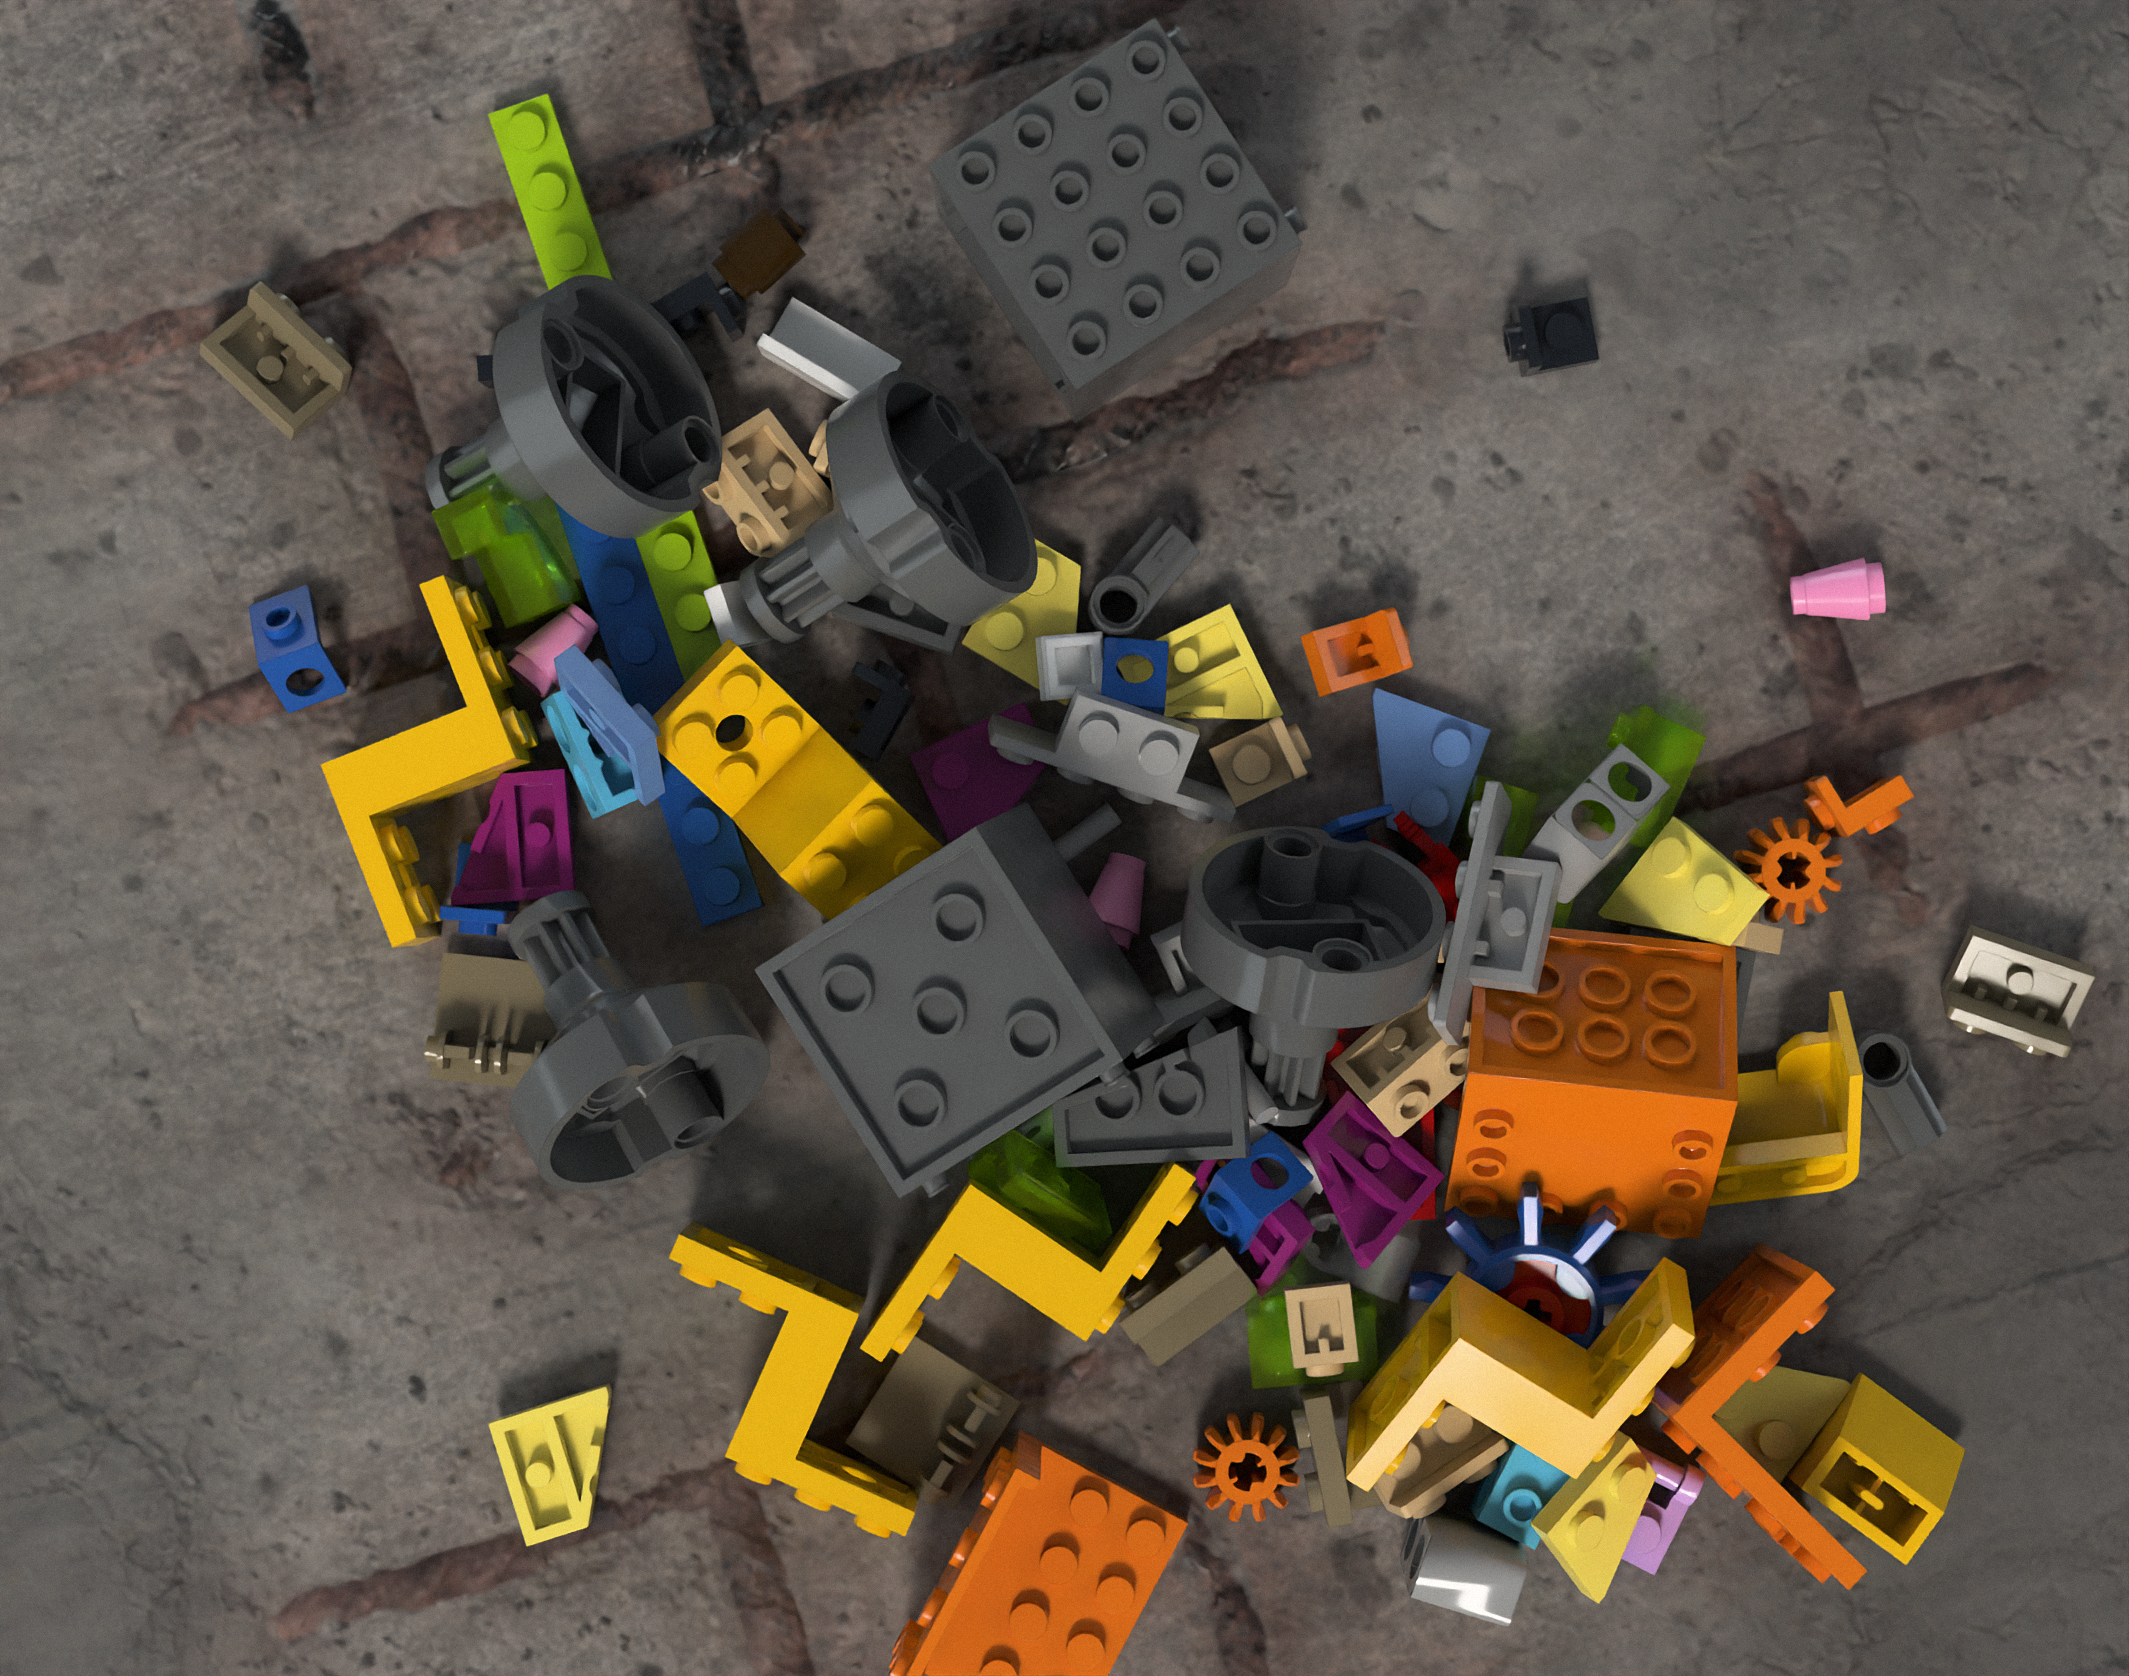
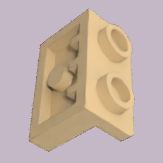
(768, 486)
(1403, 1068)
(1438, 1460)

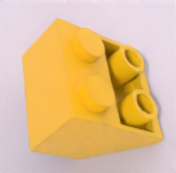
(1881, 1468)

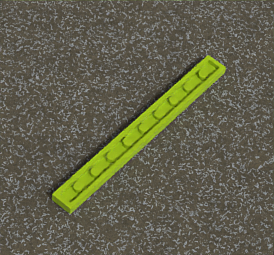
(571, 247)

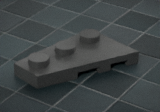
(1161, 1112)

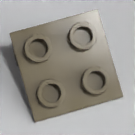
(487, 1021)
(932, 1423)

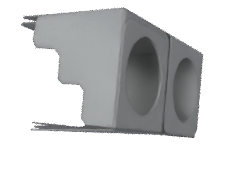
(1585, 858)
(1464, 1566)

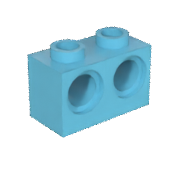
(602, 780)
(1516, 1493)

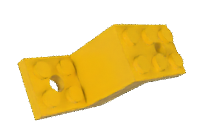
(430, 764)
(789, 785)
(1034, 1260)
(1521, 1375)
(793, 1382)

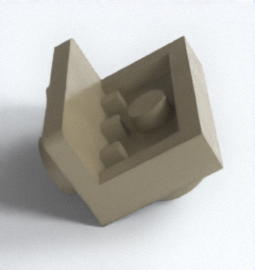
(278, 361)
(2015, 992)
(1188, 1303)
(1324, 1428)

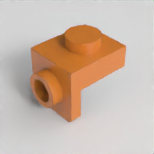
(1357, 651)
(1871, 808)

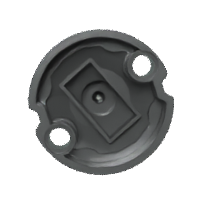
(593, 413)
(910, 512)
(1310, 945)
(631, 1066)

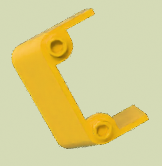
(1797, 1122)

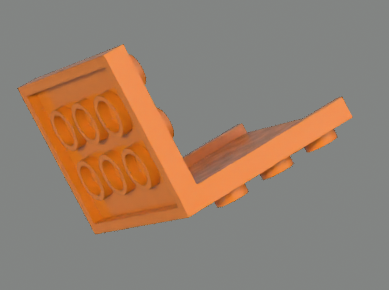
(1602, 1085)
(1738, 1341)
(1041, 1573)

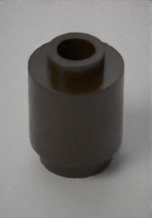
(760, 252)

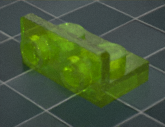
(1666, 750)
(1030, 1181)
(1270, 1343)

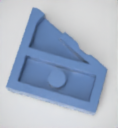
(613, 722)
(1425, 762)

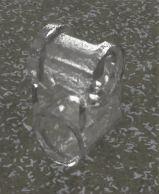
(1382, 1278)

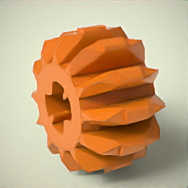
(1809, 871)
(1257, 1484)

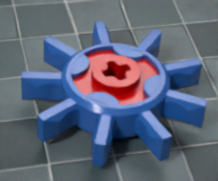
(1539, 1268)

